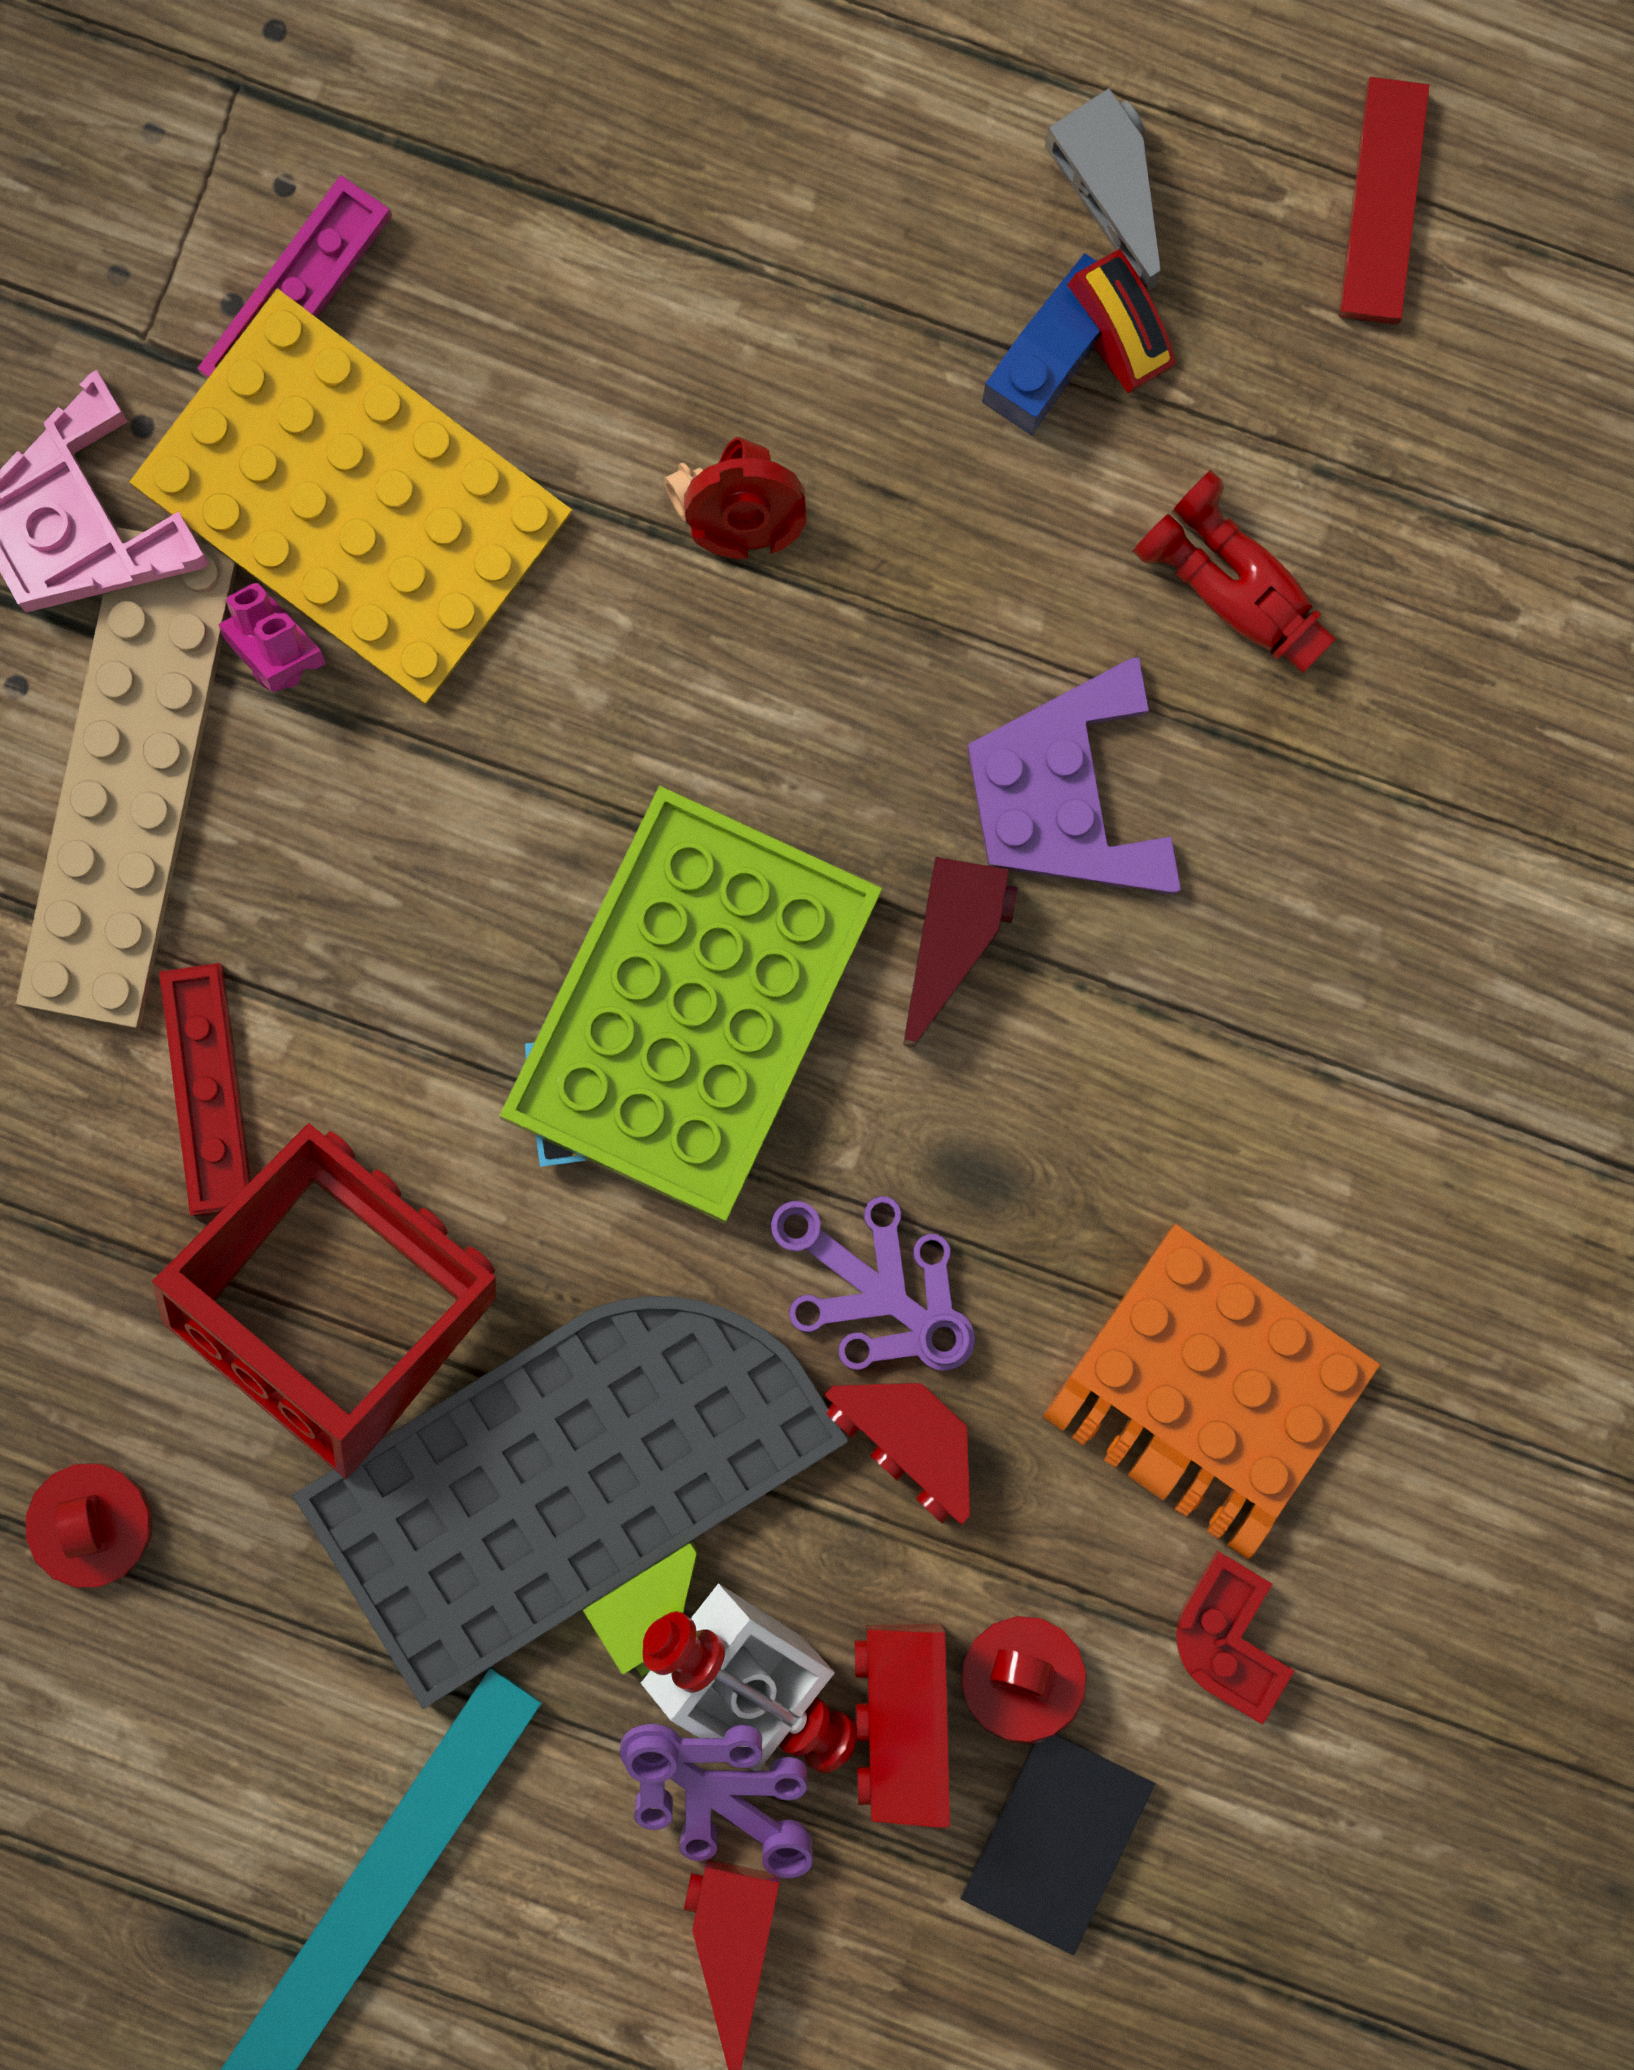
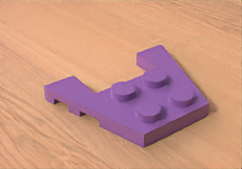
(1043, 797)

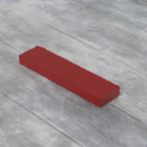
(1384, 200)
(205, 1086)

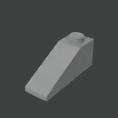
(1107, 167)

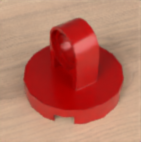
(745, 503)
(88, 1525)
(1024, 1680)

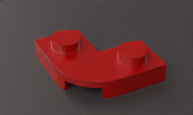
(1212, 1643)

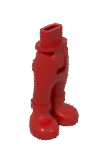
(1266, 599)

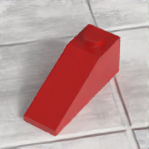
(731, 1938)

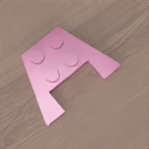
(54, 527)

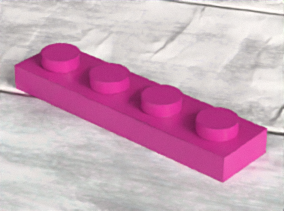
(314, 260)

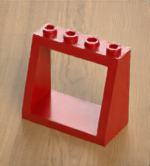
(215, 1256)

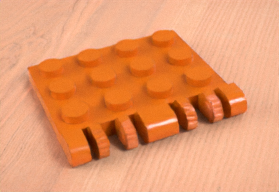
(1219, 1381)

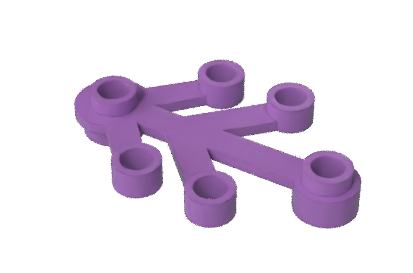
(882, 1291)
(659, 1754)

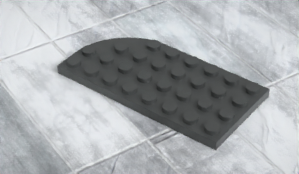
(563, 1479)

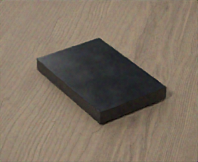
(1057, 1841)

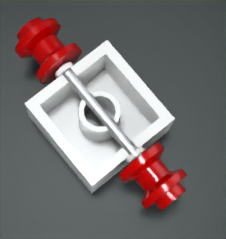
(745, 1669)

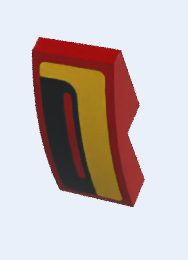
(1131, 328)

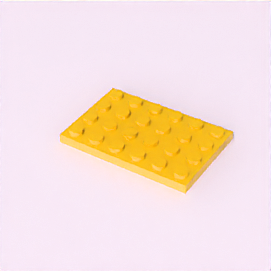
(351, 497)

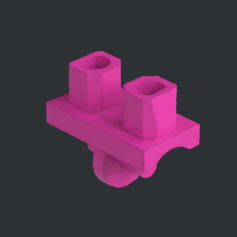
(268, 639)

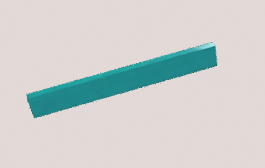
(387, 1876)

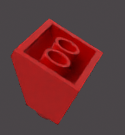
(904, 1724)

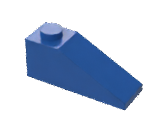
(1043, 357)

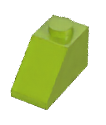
(632, 1607)

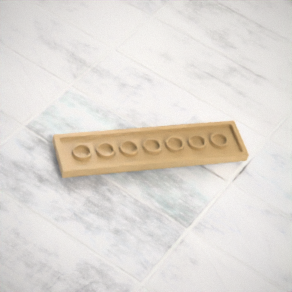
(126, 795)

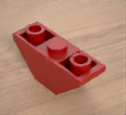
(913, 1437)

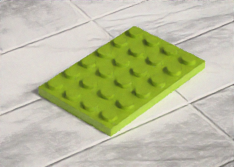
(691, 1004)

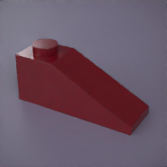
(958, 927)

